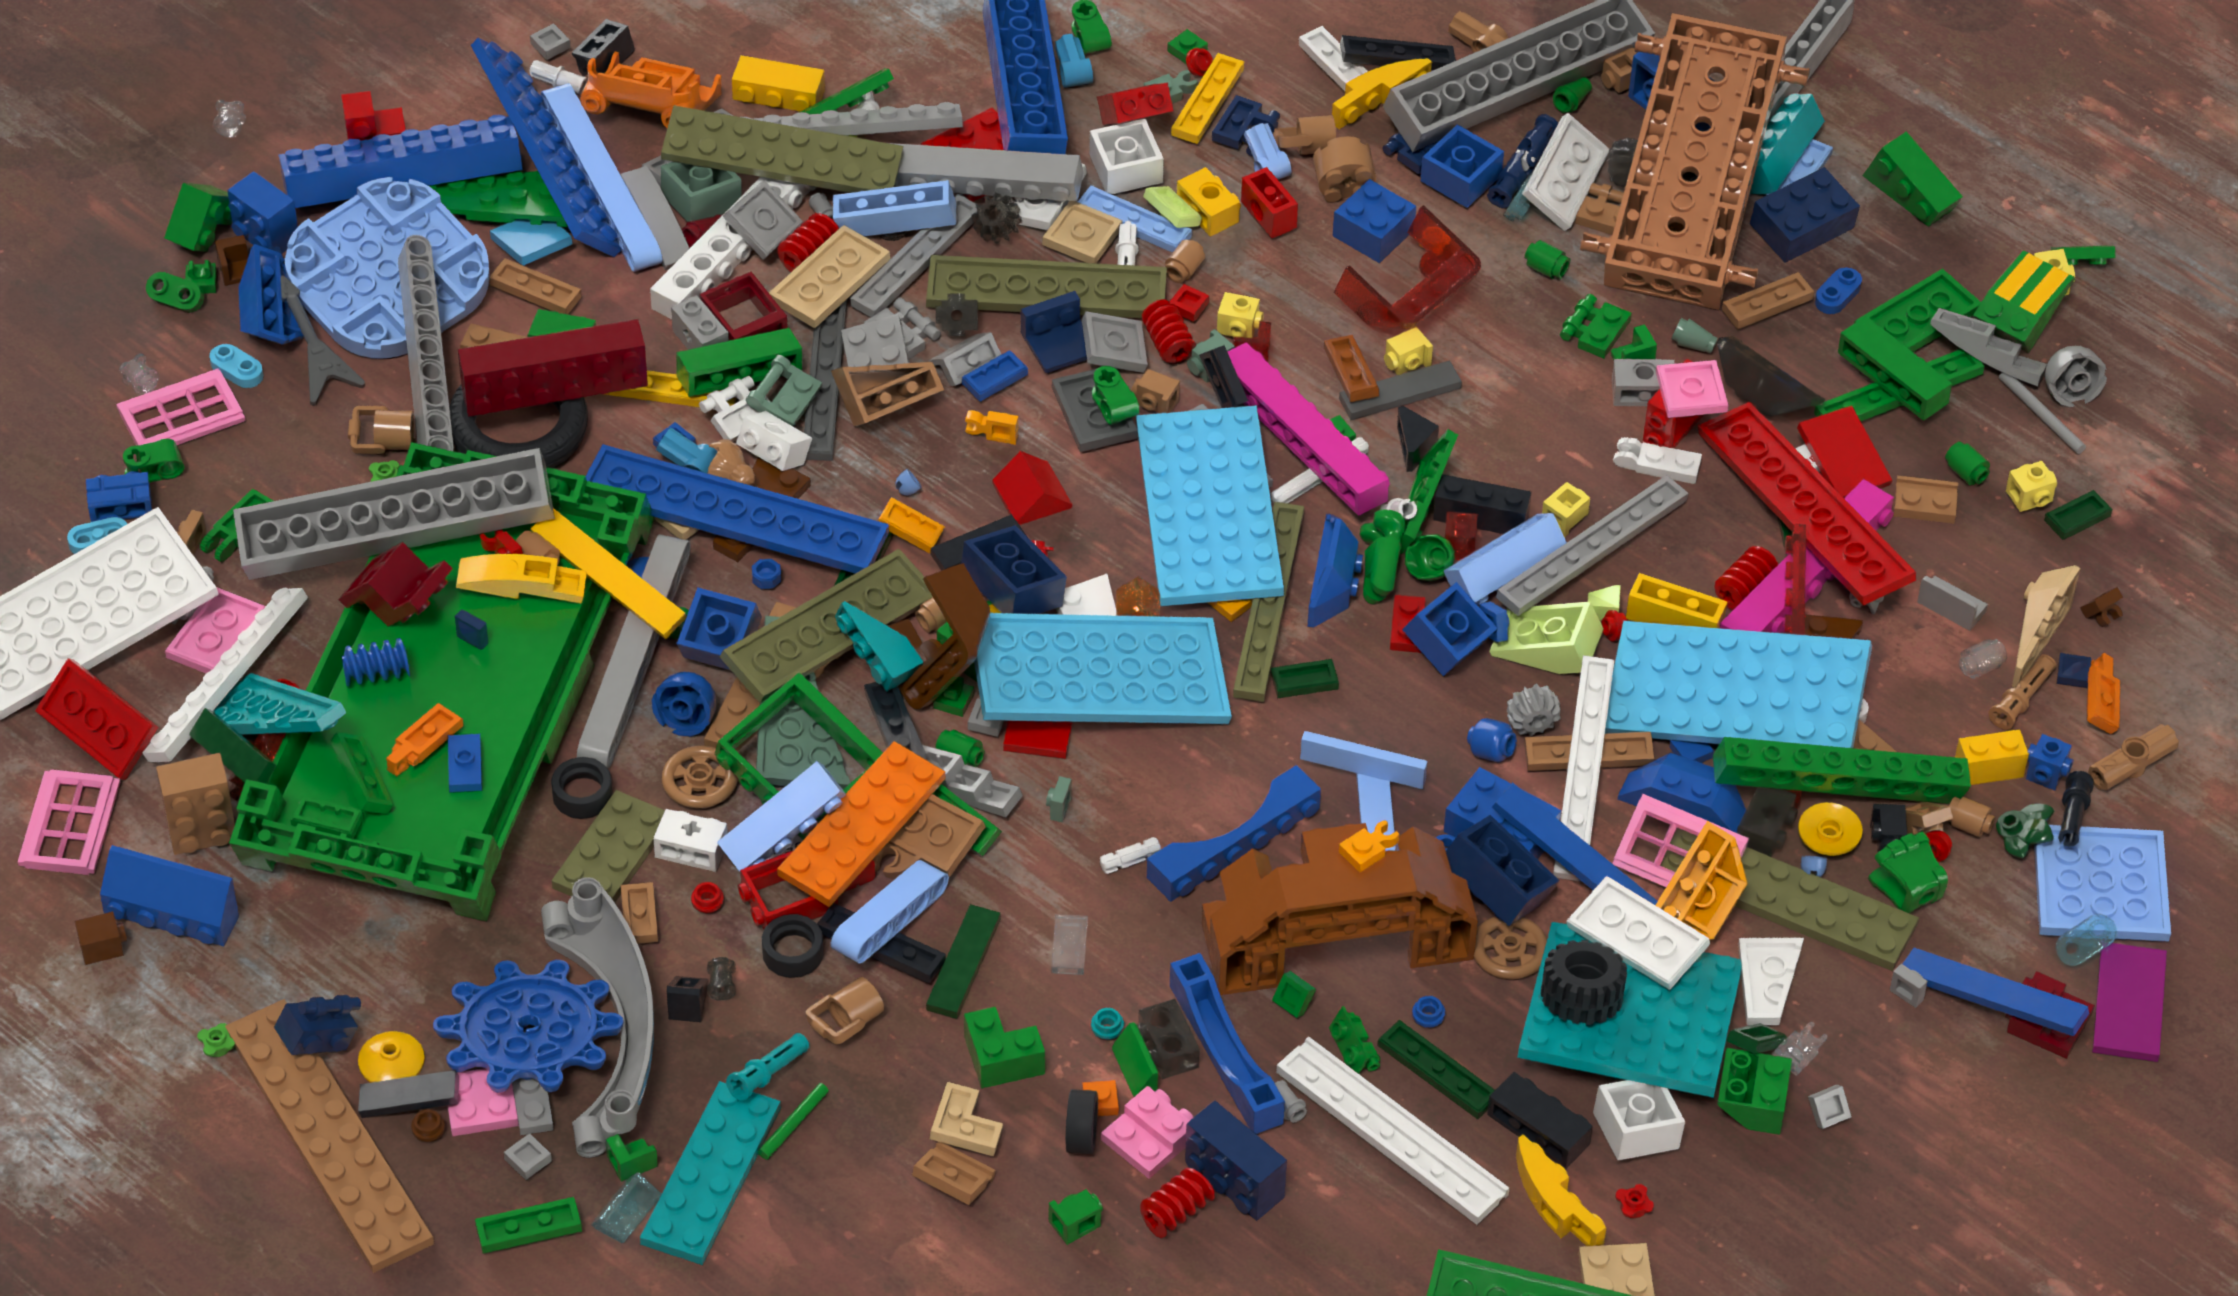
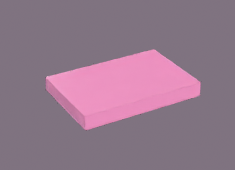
(212, 630)

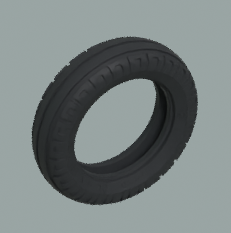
(554, 446)

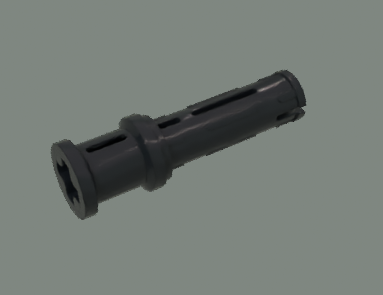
(2076, 801)

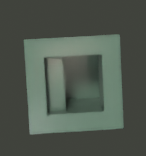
(1195, 364)

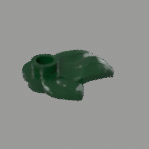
(2028, 828)

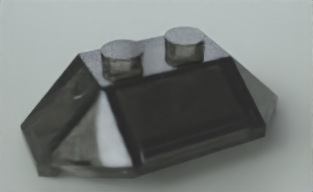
(1762, 381)

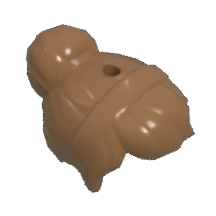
(730, 463)

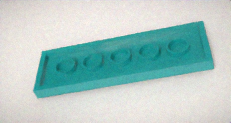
(710, 1174)

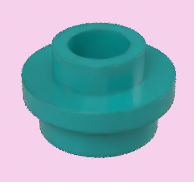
(1107, 1016)

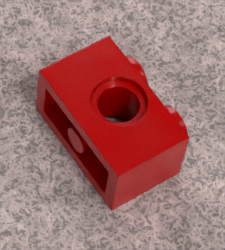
(1269, 202)

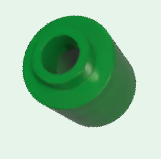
(1547, 259)
(1967, 463)
(961, 744)

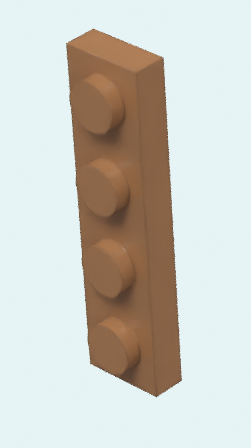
(1617, 751)

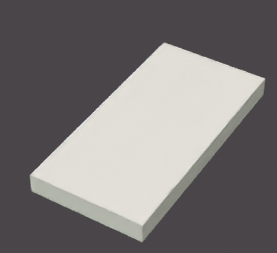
(1566, 171)
(1638, 932)

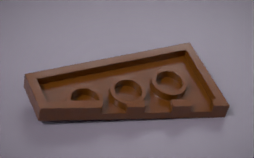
(772, 479)

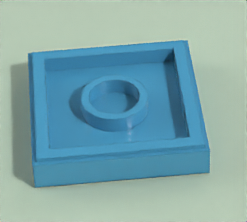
(529, 241)

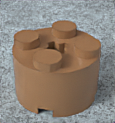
(1343, 167)

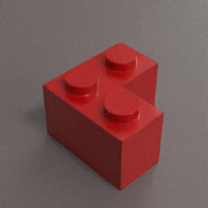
(364, 122)

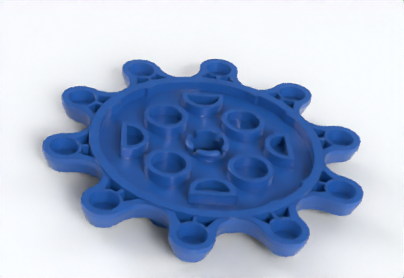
(495, 1021)

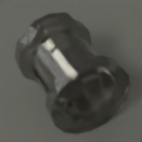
(721, 979)

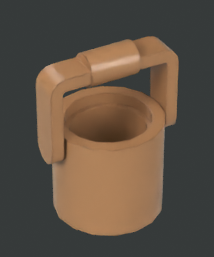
(1308, 134)
(391, 429)
(850, 1009)

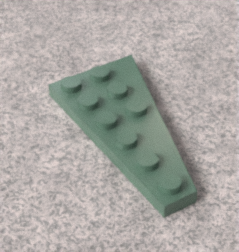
(794, 743)

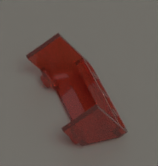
(1447, 269)

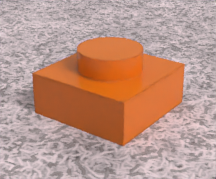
(1106, 1096)

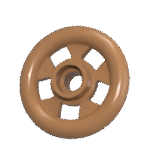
(697, 769)
(1497, 966)

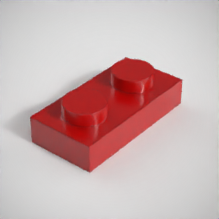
(1404, 611)

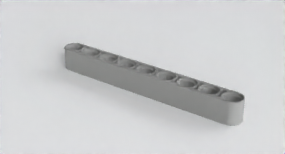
(424, 344)
(631, 657)

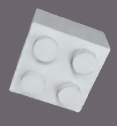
(1126, 156)
(1638, 1118)

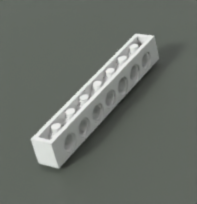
(714, 255)

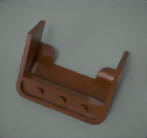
(967, 617)

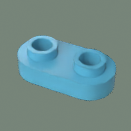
(233, 365)
(89, 533)

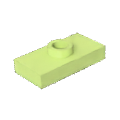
(1172, 207)

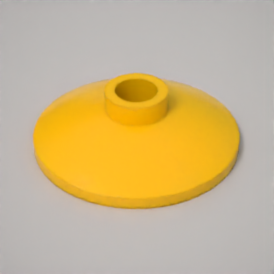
(1831, 819)
(404, 1062)

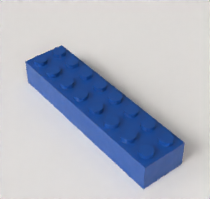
(1025, 76)
(425, 156)

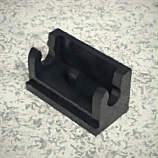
(601, 45)

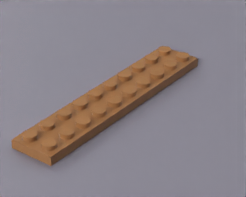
(331, 1142)

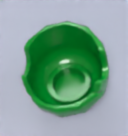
(1429, 557)

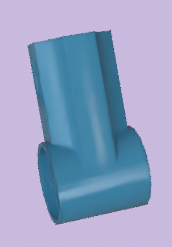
(1074, 67)
(685, 452)

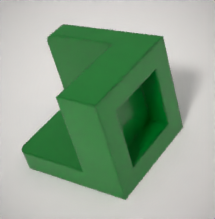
(1642, 346)
(631, 1157)

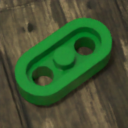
(173, 291)

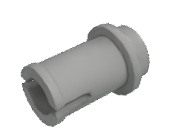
(820, 204)
(1294, 1108)

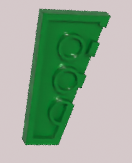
(1425, 485)

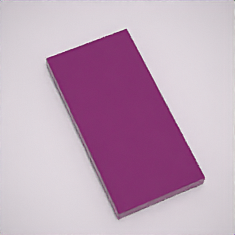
(2129, 1002)

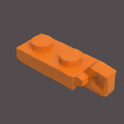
(2103, 695)
(423, 738)

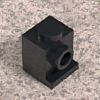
(1887, 823)

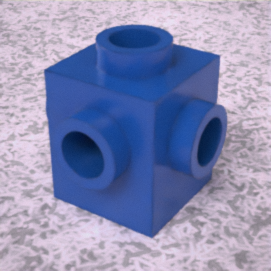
(2049, 761)

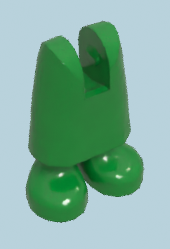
(1382, 554)

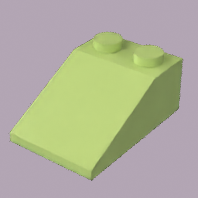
(1551, 637)

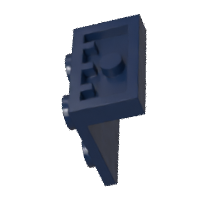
(1055, 331)

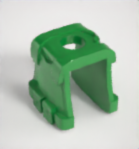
(1909, 873)

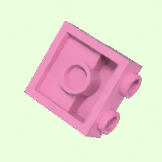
(1148, 1131)

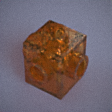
(1138, 599)

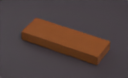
(1351, 368)

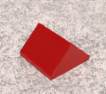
(1030, 489)

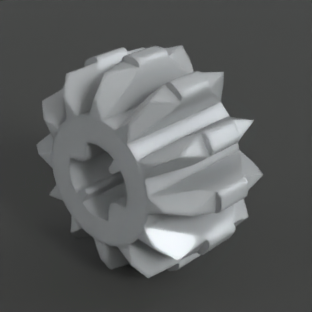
(1533, 710)

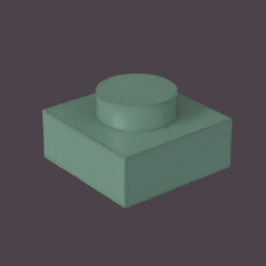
(1059, 799)

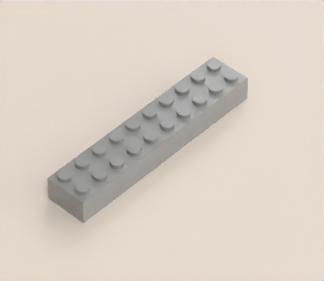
(1513, 71)
(393, 510)

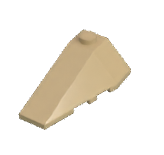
(2045, 610)

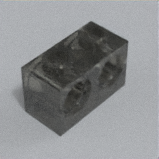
(1172, 1037)

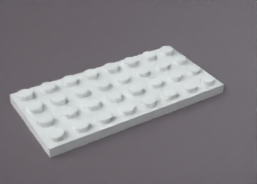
(96, 605)

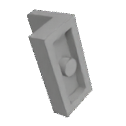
(967, 356)
(1951, 602)

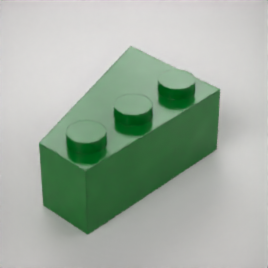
(1912, 180)

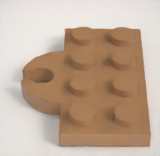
(933, 834)

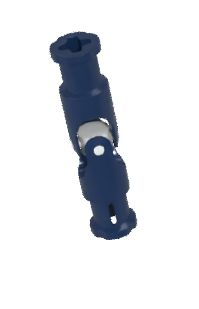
(1522, 161)

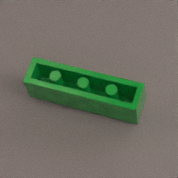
(718, 364)
(1894, 368)

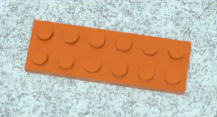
(862, 824)

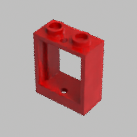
(1135, 103)
(1664, 430)
(765, 875)

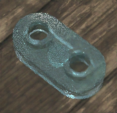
(1518, 206)
(2087, 942)

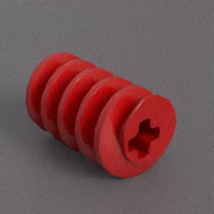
(806, 240)
(1168, 331)
(1744, 575)
(1176, 1201)

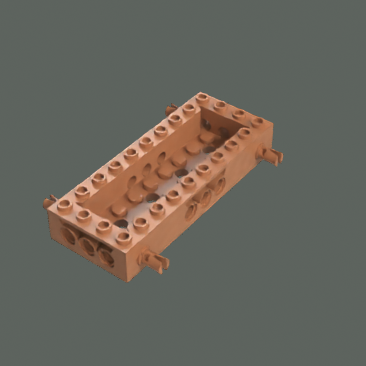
(1698, 260)

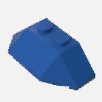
(260, 300)
(1334, 572)
(1687, 787)

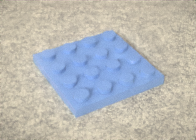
(2104, 874)

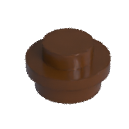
(427, 1125)

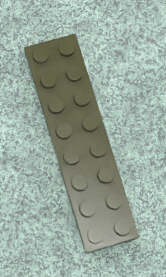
(780, 151)
(1022, 283)
(810, 635)
(1816, 906)

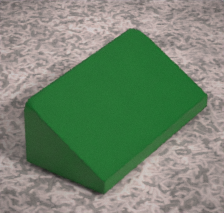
(1135, 1060)

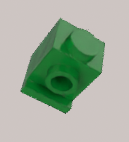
(1075, 1215)

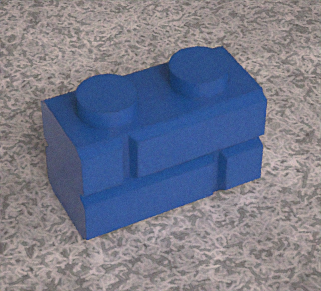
(119, 496)

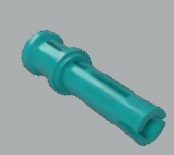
(759, 1071)

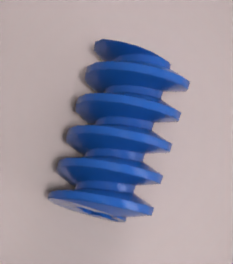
(375, 661)

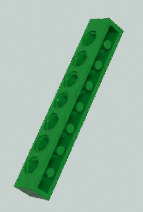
(1840, 770)

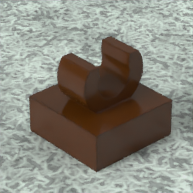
(2102, 605)

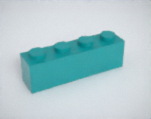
(1785, 141)

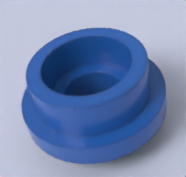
(1428, 1004)

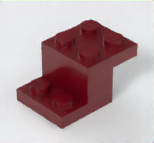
(396, 585)

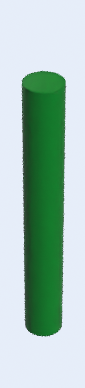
(793, 1121)

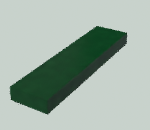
(235, 750)
(963, 961)
(1437, 1068)

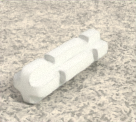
(1129, 855)

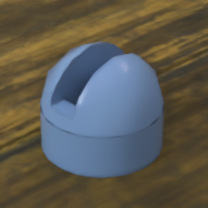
(907, 483)
(1814, 863)

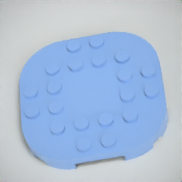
(351, 268)

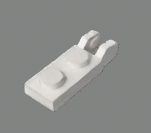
(1657, 460)

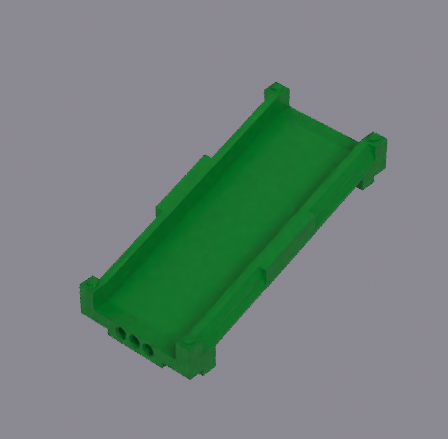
(510, 693)

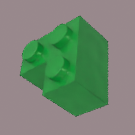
(197, 215)
(1002, 1055)

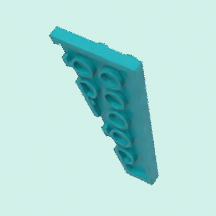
(269, 706)

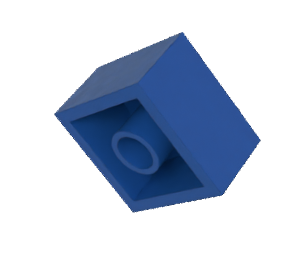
(1462, 166)
(262, 212)
(1373, 220)
(715, 624)
(1449, 629)

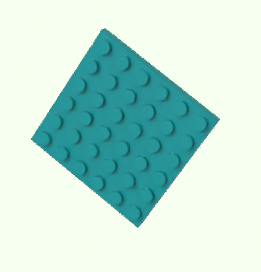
(1657, 1035)

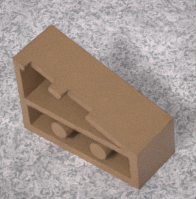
(884, 388)

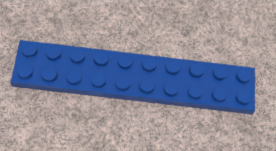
(546, 147)
(743, 511)

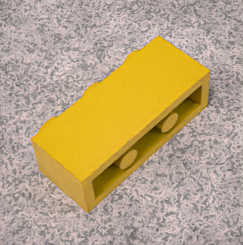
(777, 84)
(1671, 604)

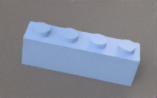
(896, 208)
(1506, 557)
(783, 817)

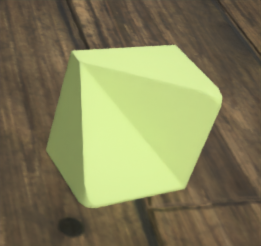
(1605, 600)

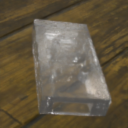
(1069, 944)

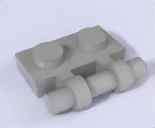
(915, 336)

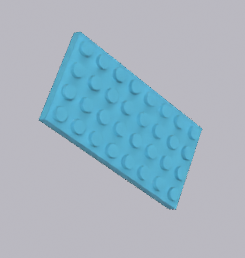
(1209, 506)
(1101, 669)
(1737, 685)

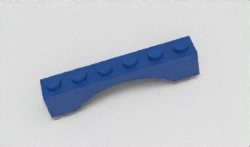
(1185, 865)
(1246, 1082)

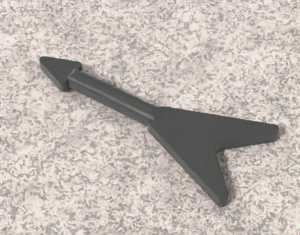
(321, 359)

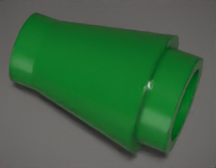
(1570, 95)

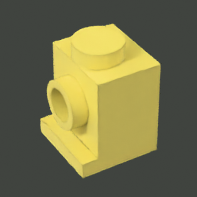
(1408, 351)
(1568, 506)

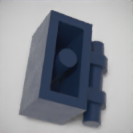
(318, 1024)

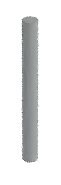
(2043, 413)

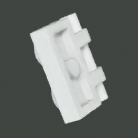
(730, 418)

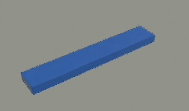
(1561, 841)
(1998, 992)

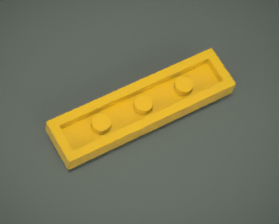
(1207, 98)

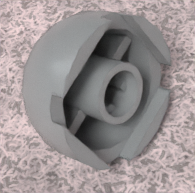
(2075, 375)

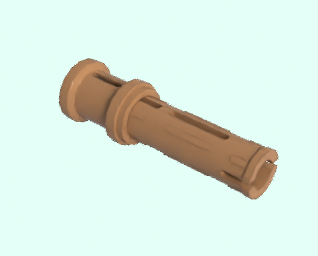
(2011, 709)

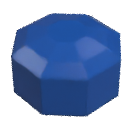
(766, 573)

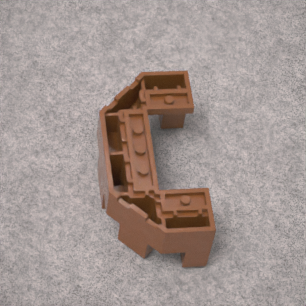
(1335, 902)

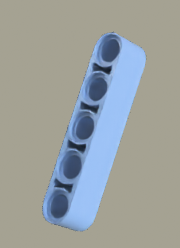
(889, 911)

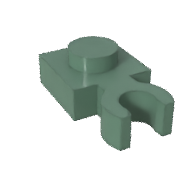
(1177, 85)

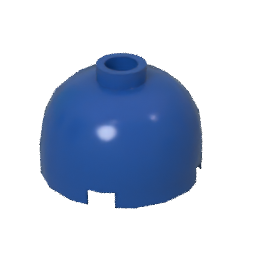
(684, 703)

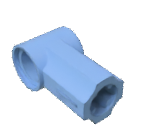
(1266, 151)

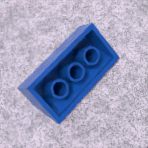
(169, 896)

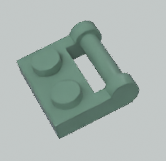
(793, 396)

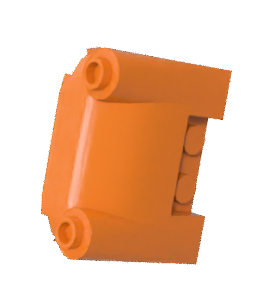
(647, 87)

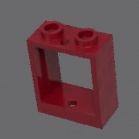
(738, 291)

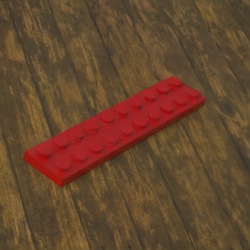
(1803, 496)

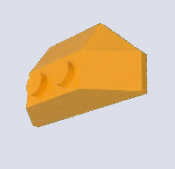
(1706, 882)

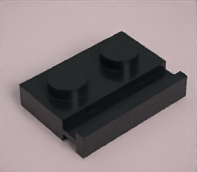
(1223, 377)

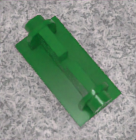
(1348, 1035)

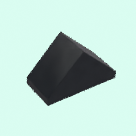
(1416, 436)
(686, 998)

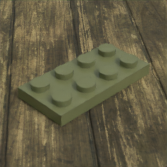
(612, 845)

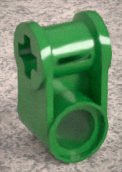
(1090, 27)
(1113, 395)
(157, 458)

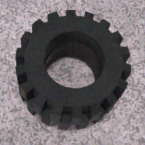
(1583, 982)

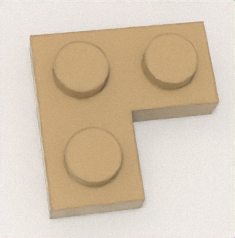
(958, 1125)

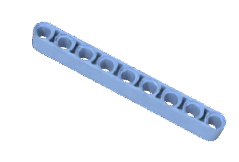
(602, 177)

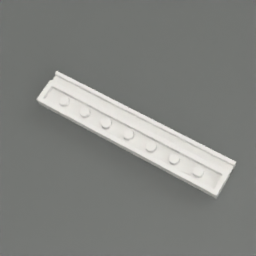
(1393, 1130)

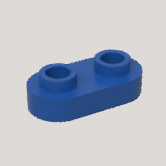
(1843, 286)

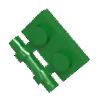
(1603, 331)

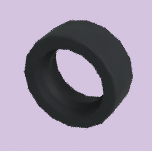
(575, 769)
(795, 965)
(1081, 1121)

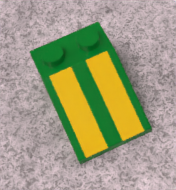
(2024, 299)

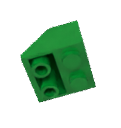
(1755, 1089)

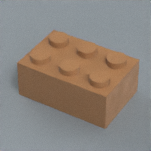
(196, 803)

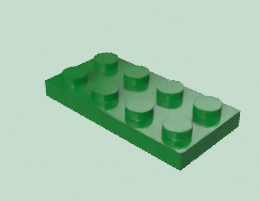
(1910, 313)

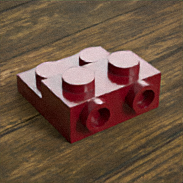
(2041, 1036)

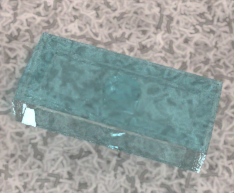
(627, 1208)

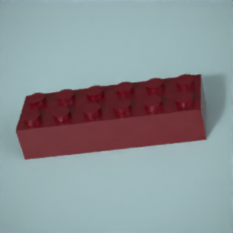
(553, 367)

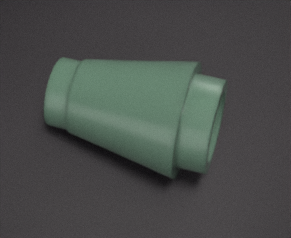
(1693, 336)

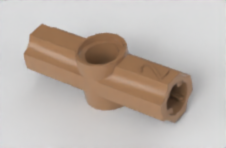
(1475, 33)
(2133, 757)

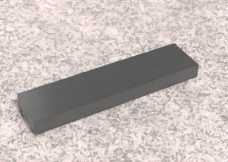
(1405, 389)

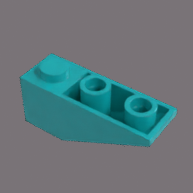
(883, 648)

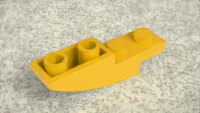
(1373, 88)
(516, 573)
(1548, 1191)

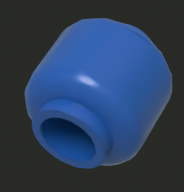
(1492, 740)

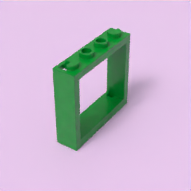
(819, 709)

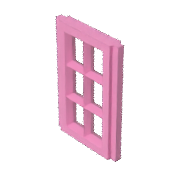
(174, 392)
(1668, 814)
(97, 829)

